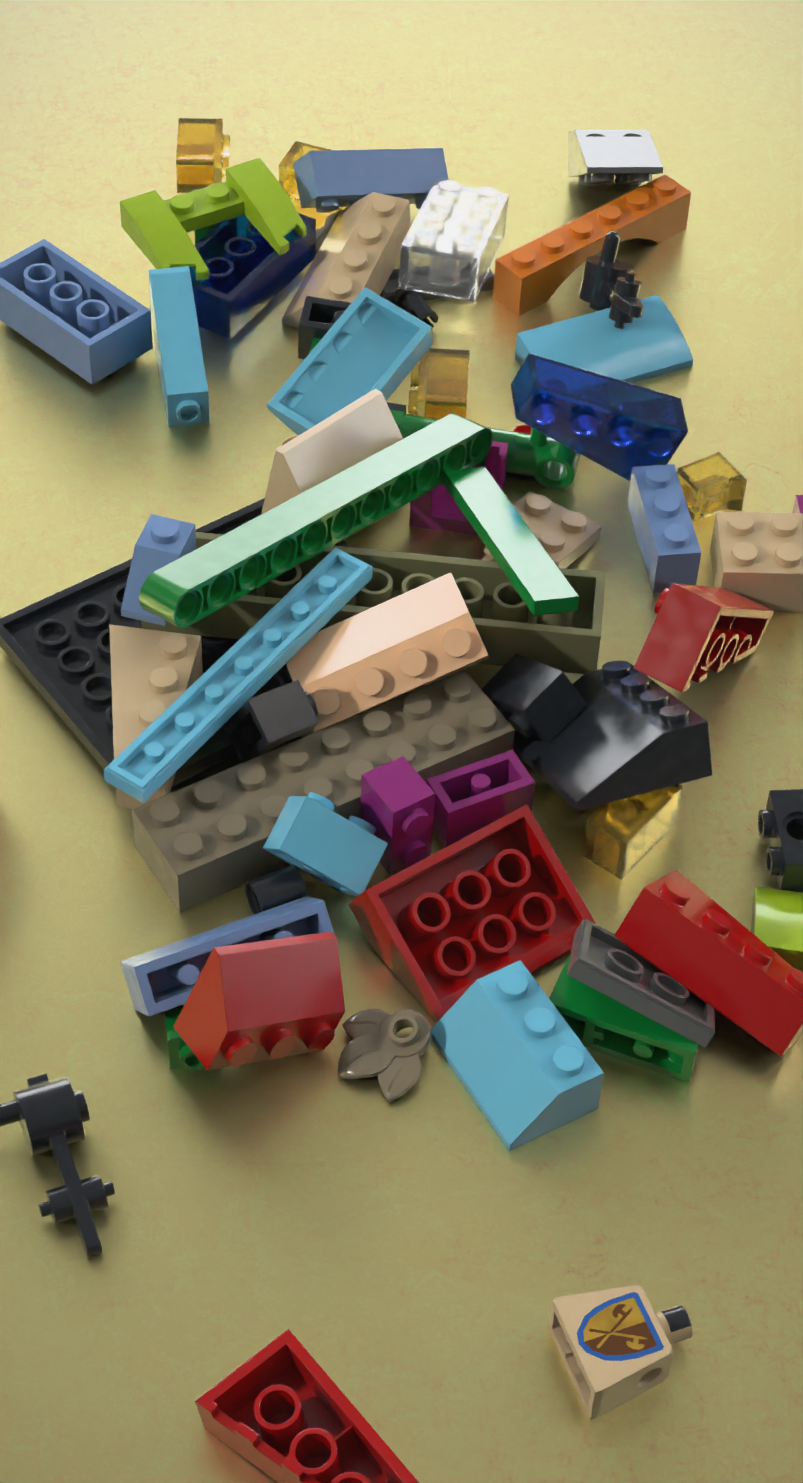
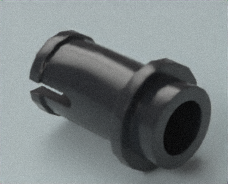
(415, 305)

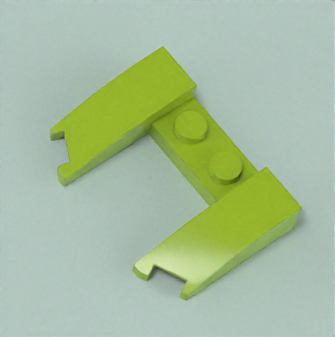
(249, 190)

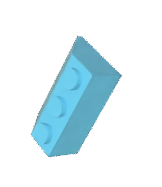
(518, 1056)

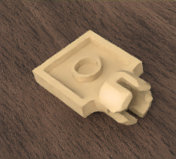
(559, 530)

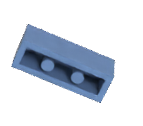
(663, 527)

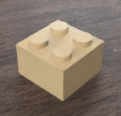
(760, 557)

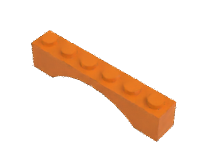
(537, 269)

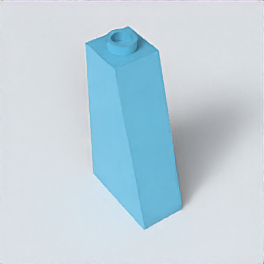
(178, 346)

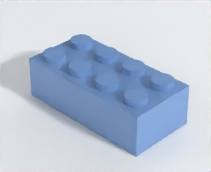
(72, 312)

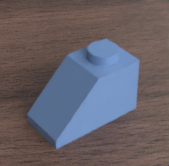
(158, 545)

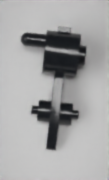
(612, 284)
(51, 1121)

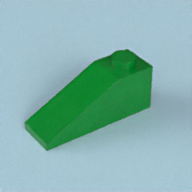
(621, 1031)

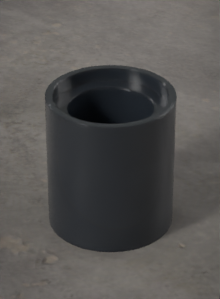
(275, 889)

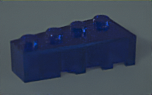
(598, 415)

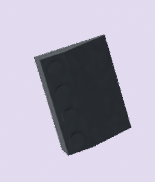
(622, 742)

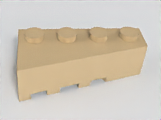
(146, 677)

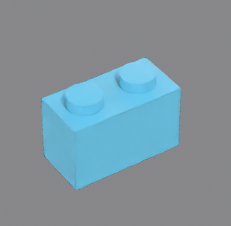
(326, 844)

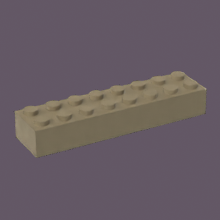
(216, 829)

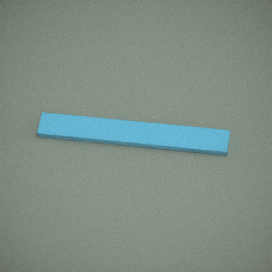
(237, 676)

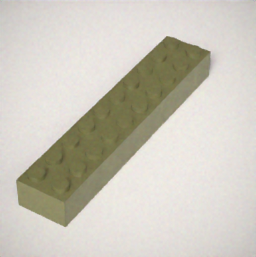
(501, 617)

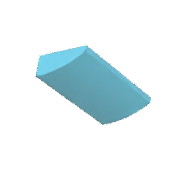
(592, 343)
(363, 351)

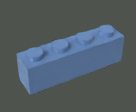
(344, 176)
(168, 974)

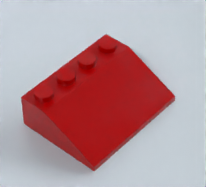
(473, 911)

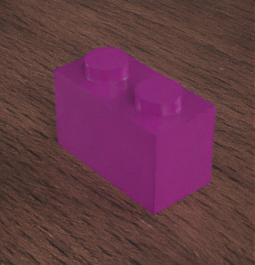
(479, 795)
(401, 811)

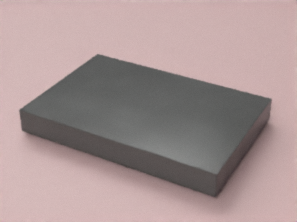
(630, 979)

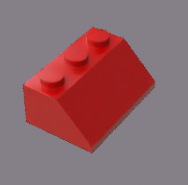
(264, 1001)

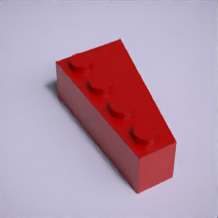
(698, 632)
(716, 959)
(296, 1421)

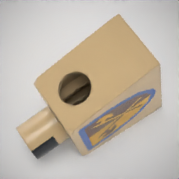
(615, 1343)

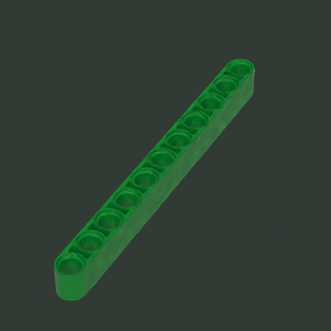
(312, 521)

